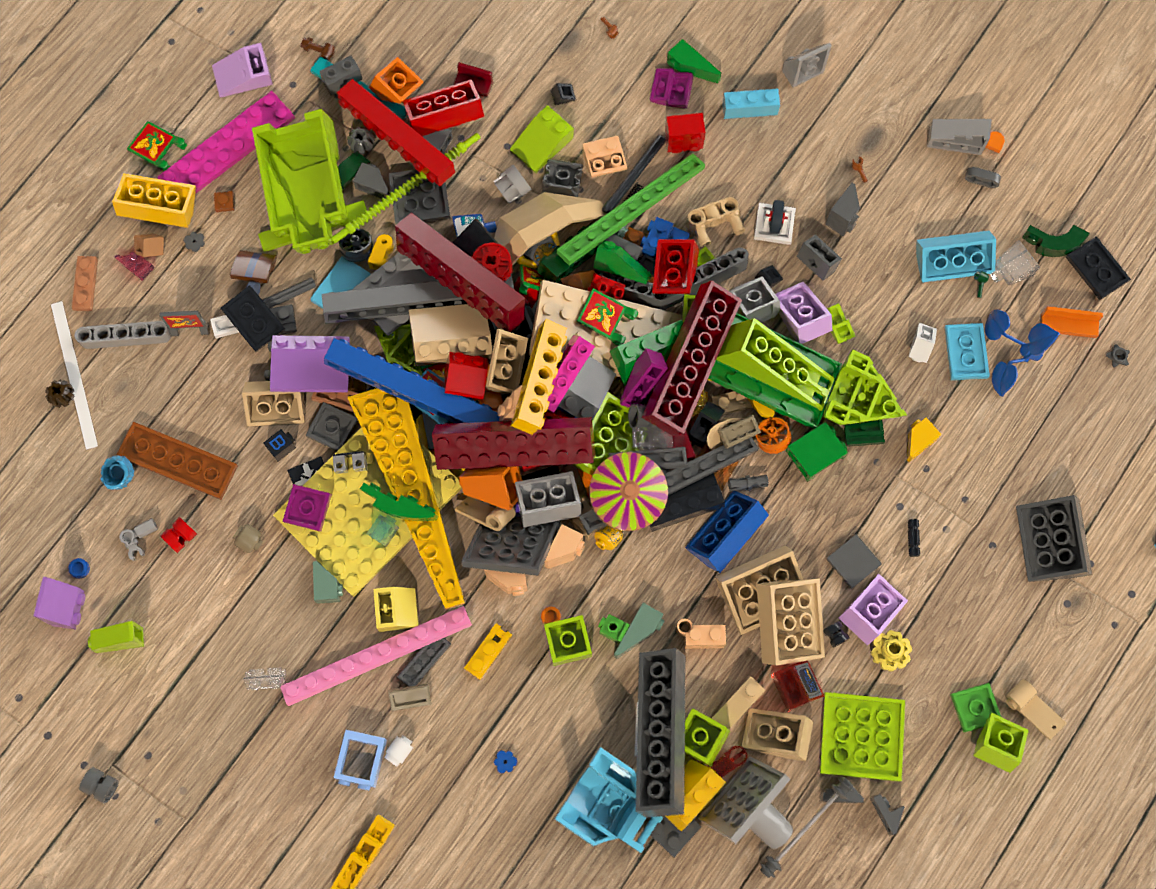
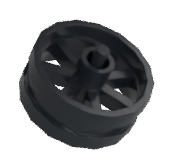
(355, 243)

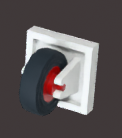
(774, 222)

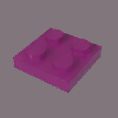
(307, 508)

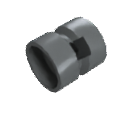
(635, 414)
(101, 786)

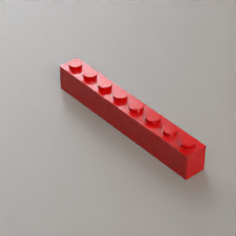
(396, 133)

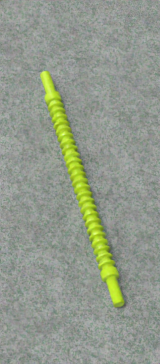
(350, 227)

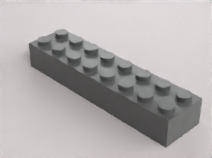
(661, 733)

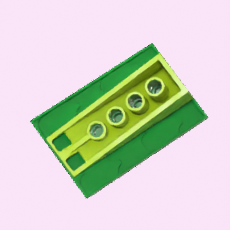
(775, 371)

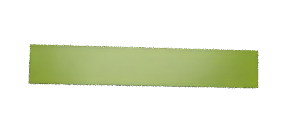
(270, 241)

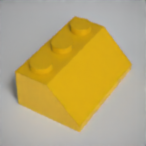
(699, 788)

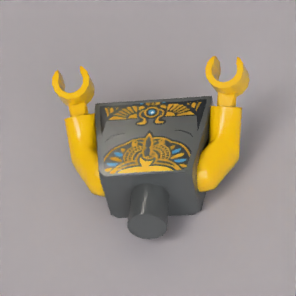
(536, 252)

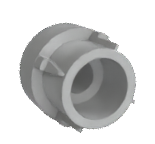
(512, 184)

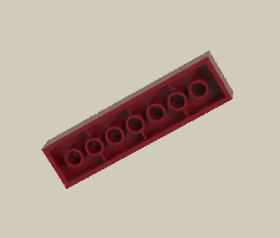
(460, 273)
(692, 358)
(505, 446)

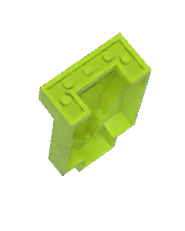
(301, 180)

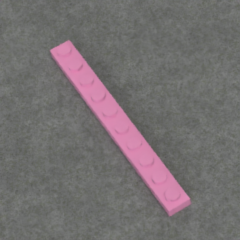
(375, 656)

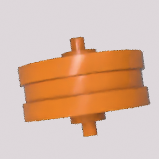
(773, 435)

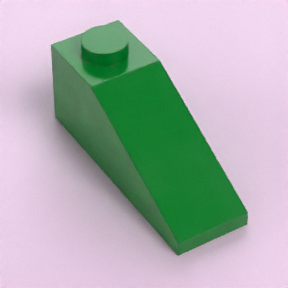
(688, 60)
(618, 262)

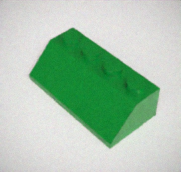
(658, 340)

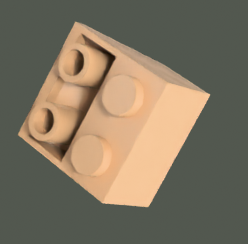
(604, 156)

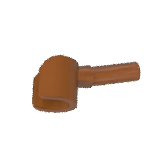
(612, 30)
(858, 167)

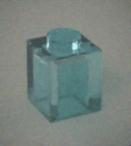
(383, 529)

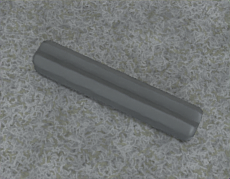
(289, 293)

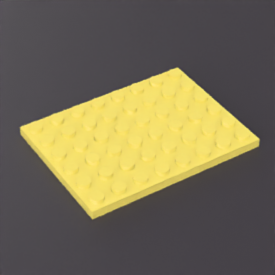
(343, 542)

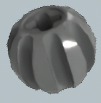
(360, 140)

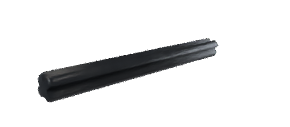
(634, 174)

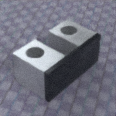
(357, 457)

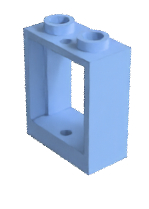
(362, 738)

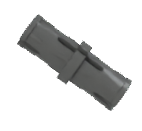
(748, 483)

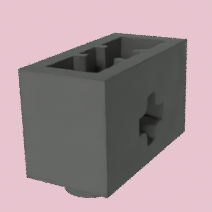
(340, 74)
(819, 257)

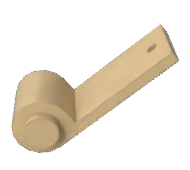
(485, 514)
(1037, 712)

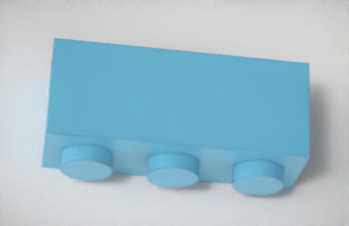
(751, 103)

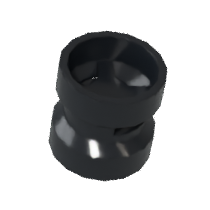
(838, 638)

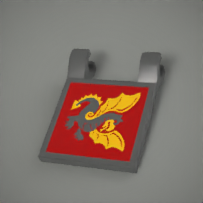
(184, 319)

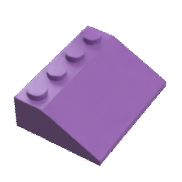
(300, 365)

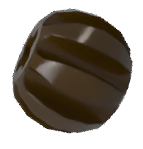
(56, 399)

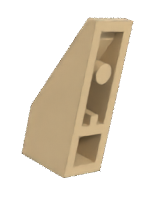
(739, 703)

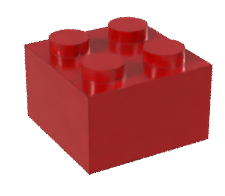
(685, 132)

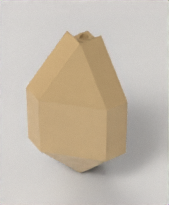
(541, 219)

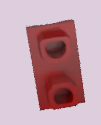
(607, 286)

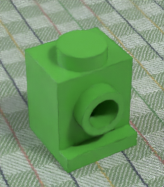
(614, 635)

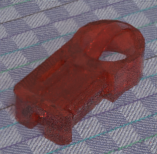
(725, 764)

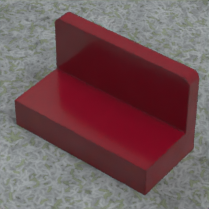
(481, 78)

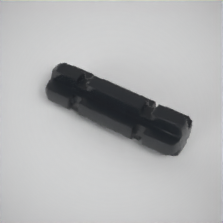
(914, 537)

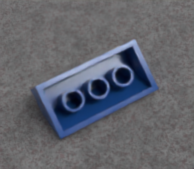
(727, 531)

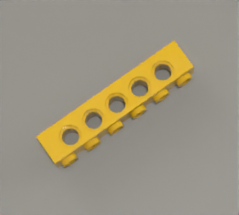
(523, 417)

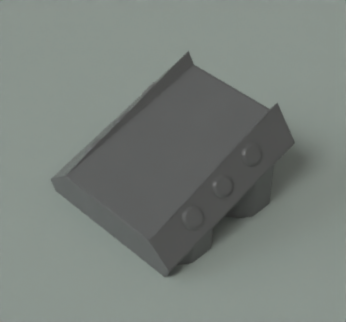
(562, 178)

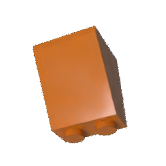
(492, 485)

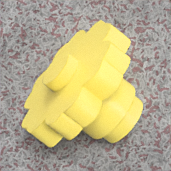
(891, 651)

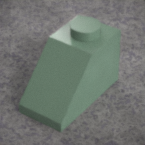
(326, 586)

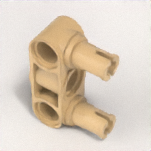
(713, 215)

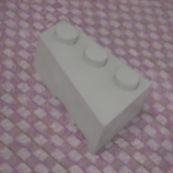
(960, 135)

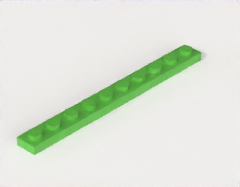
(630, 209)

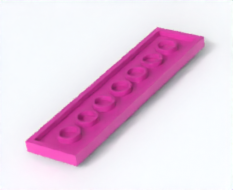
(228, 144)

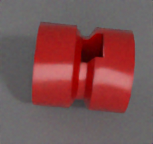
(178, 534)

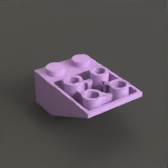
(242, 71)

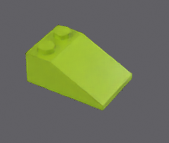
(542, 139)

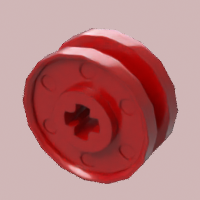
(498, 256)

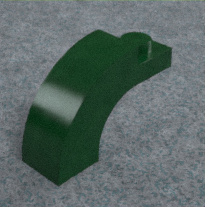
(1055, 245)

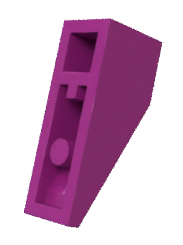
(643, 378)

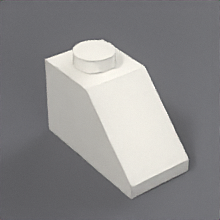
(923, 343)

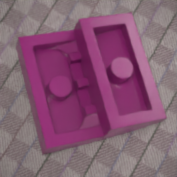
(671, 88)

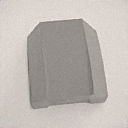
(757, 300)

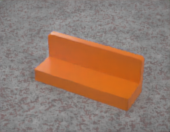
(1072, 321)

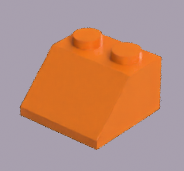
(395, 82)

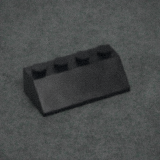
(690, 502)

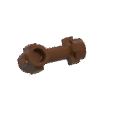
(327, 51)

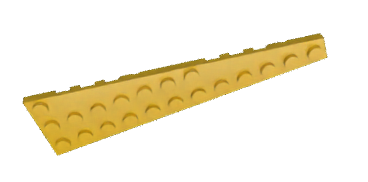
(399, 453)

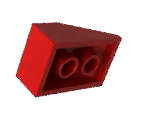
(675, 266)

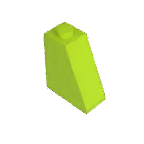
(116, 637)

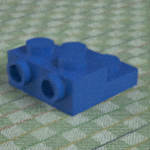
(660, 230)

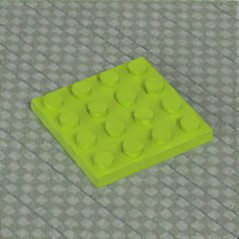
(862, 737)

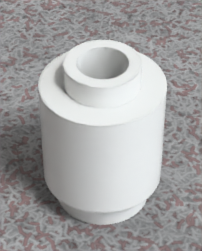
(398, 750)

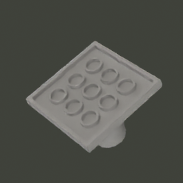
(747, 804)

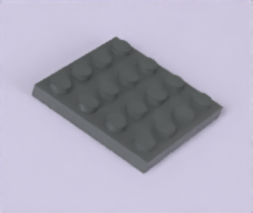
(512, 548)

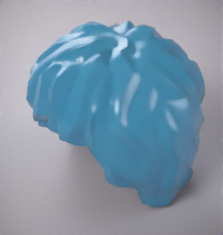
(116, 472)

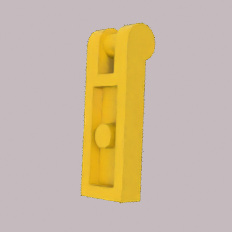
(487, 652)

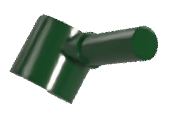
(982, 277)

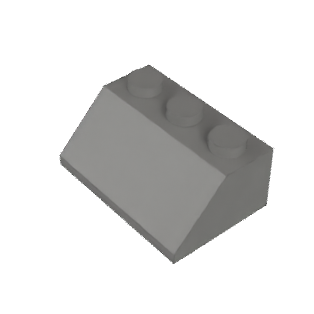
(548, 499)

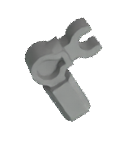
(129, 537)

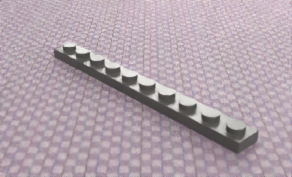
(682, 477)

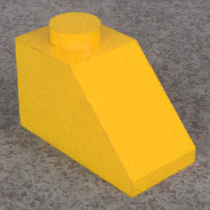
(921, 437)

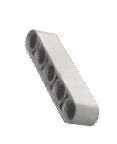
(115, 330)

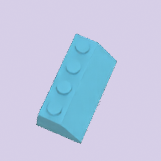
(956, 255)

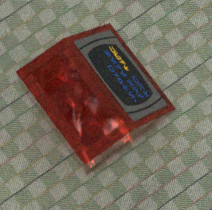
(797, 685)

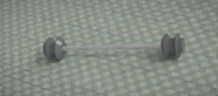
(773, 864)

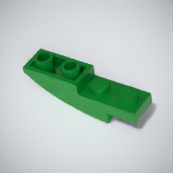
(404, 508)

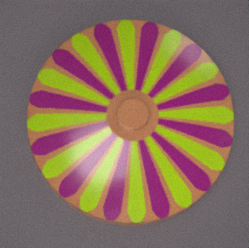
(628, 491)

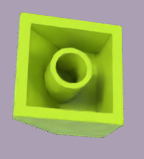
(1001, 743)

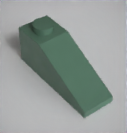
(642, 627)

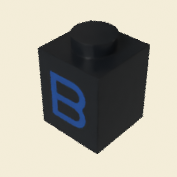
(280, 444)

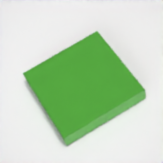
(974, 706)

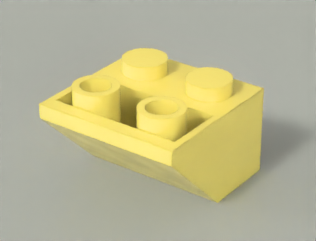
(395, 608)

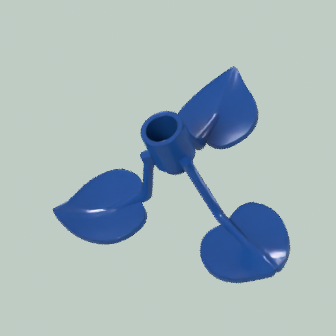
(1040, 339)

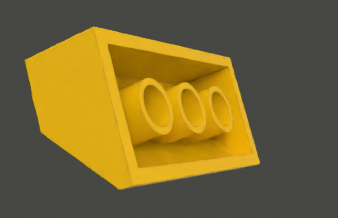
(154, 200)

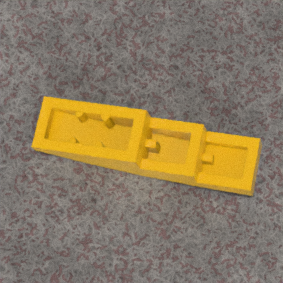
(364, 854)

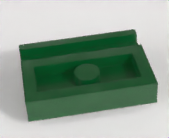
(864, 433)

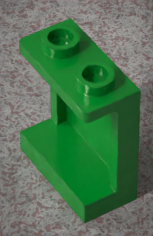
(816, 451)

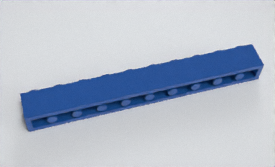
(405, 384)

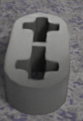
(983, 177)

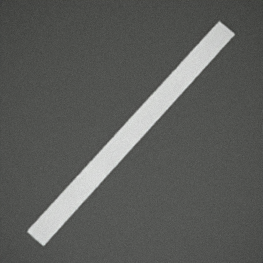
(74, 375)

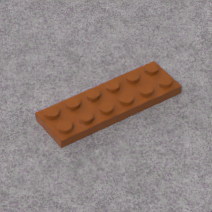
(177, 460)

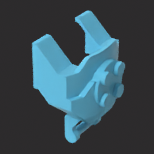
(605, 804)

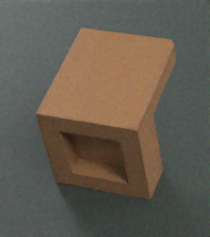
(148, 245)

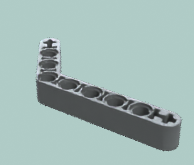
(717, 269)

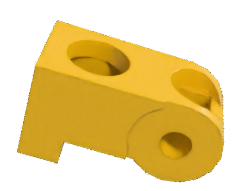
(380, 251)

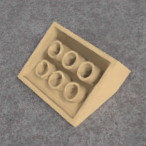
(447, 330)
(740, 584)
(790, 621)

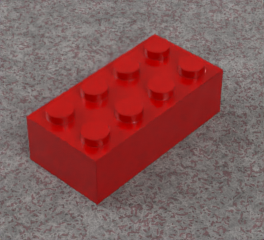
(444, 108)

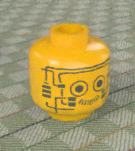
(608, 538)

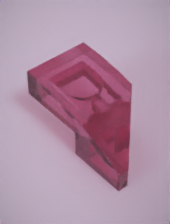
(136, 265)

